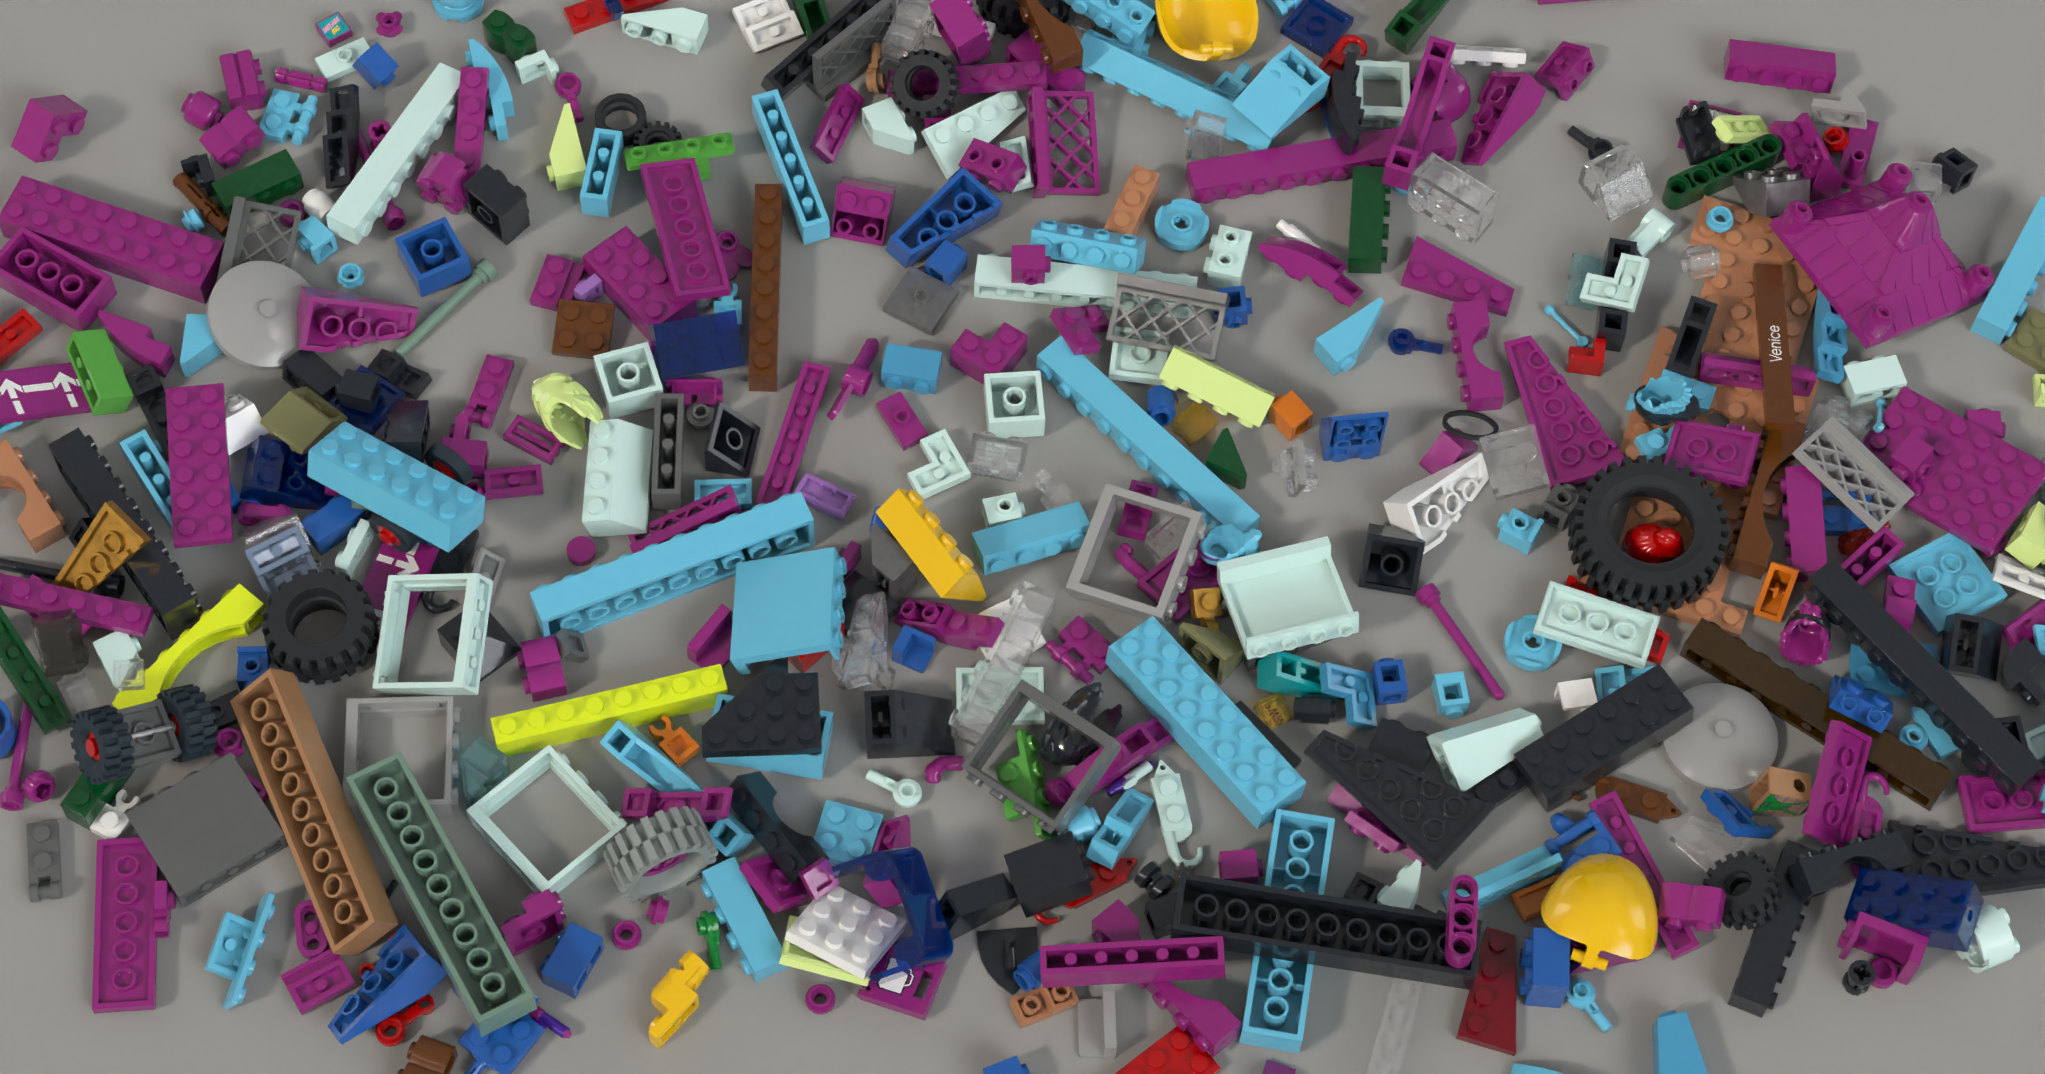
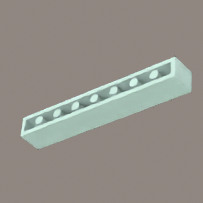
(396, 156)
(1070, 286)

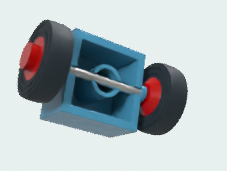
(446, 462)

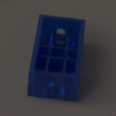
(1923, 904)

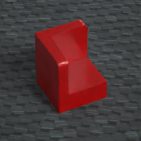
(1587, 360)

